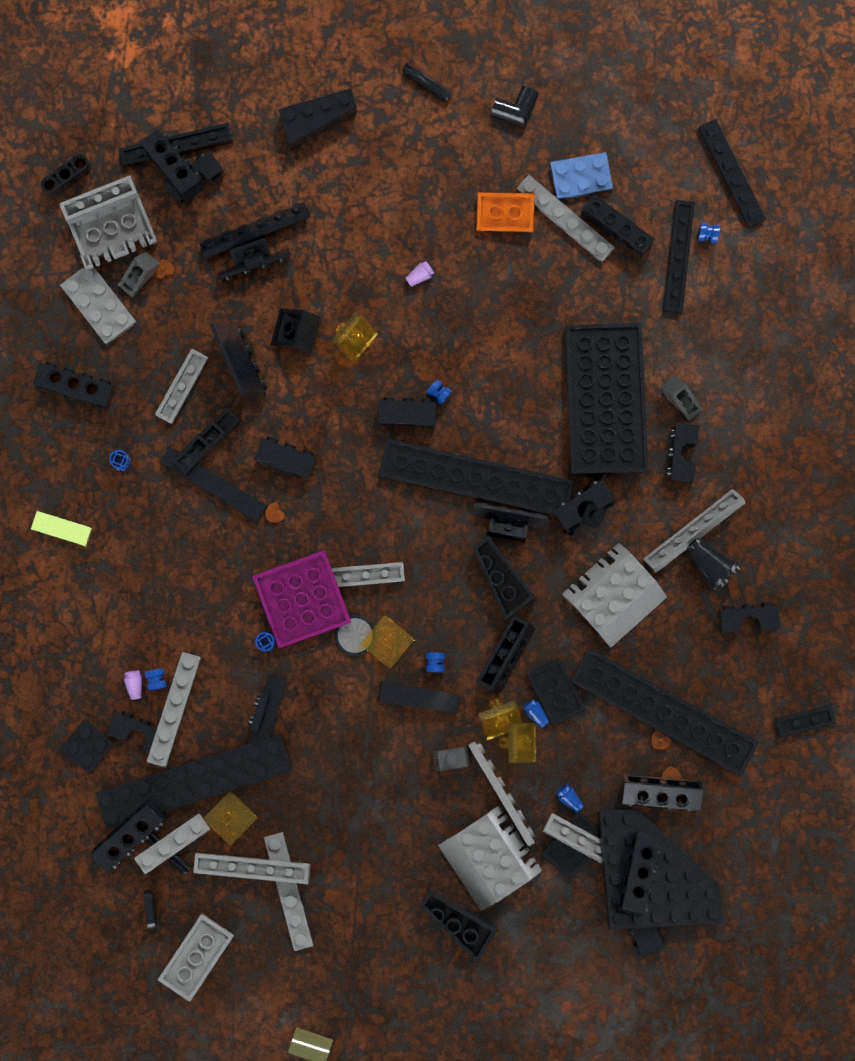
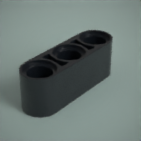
(62, 184)

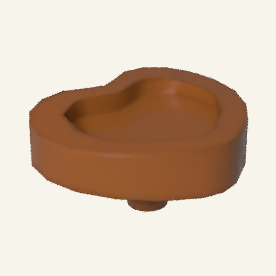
(164, 269)
(274, 513)
(659, 740)
(671, 772)

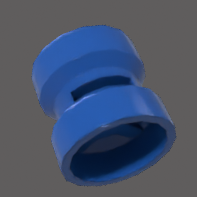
(708, 232)
(438, 392)
(121, 463)
(265, 642)
(435, 662)
(155, 679)

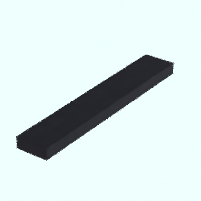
(185, 142)
(679, 256)
(217, 487)

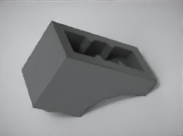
(138, 273)
(681, 397)

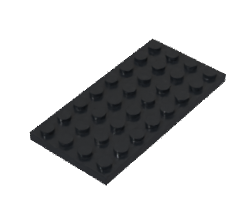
(606, 399)

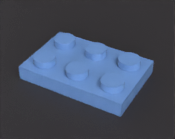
(581, 176)

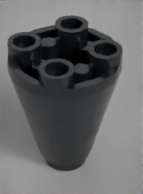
(712, 563)

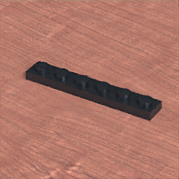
(732, 173)
(254, 230)

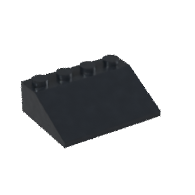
(238, 361)

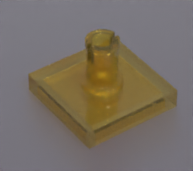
(354, 336)
(387, 641)
(496, 719)
(520, 742)
(230, 818)

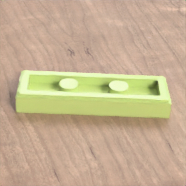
(61, 528)

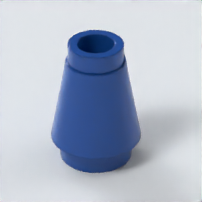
(534, 711)
(569, 798)

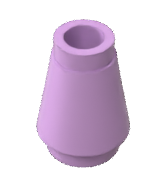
(420, 273)
(133, 683)

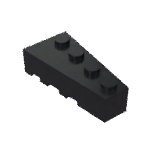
(316, 116)
(505, 581)
(460, 922)

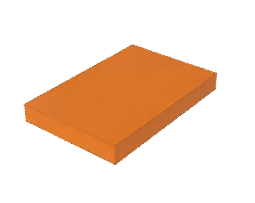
(505, 212)

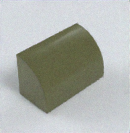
(310, 1045)

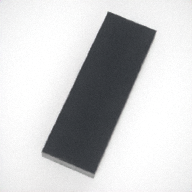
(804, 721)

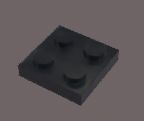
(87, 746)

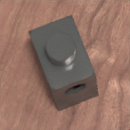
(451, 758)

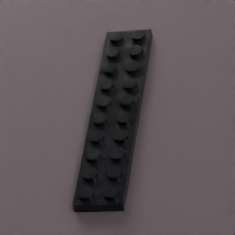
(474, 477)
(664, 711)
(196, 779)

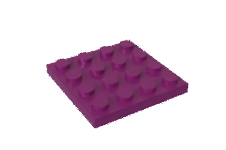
(301, 599)

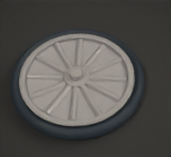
(351, 635)

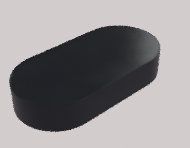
(150, 909)

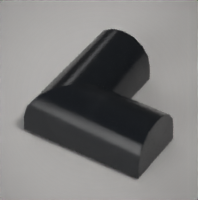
(517, 113)

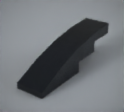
(207, 440)
(418, 697)

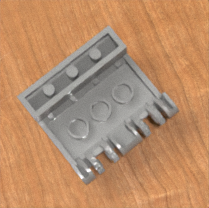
(108, 222)
(616, 595)
(489, 859)

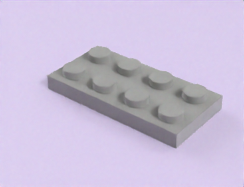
(98, 304)
(195, 957)

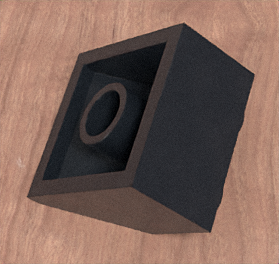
(295, 330)

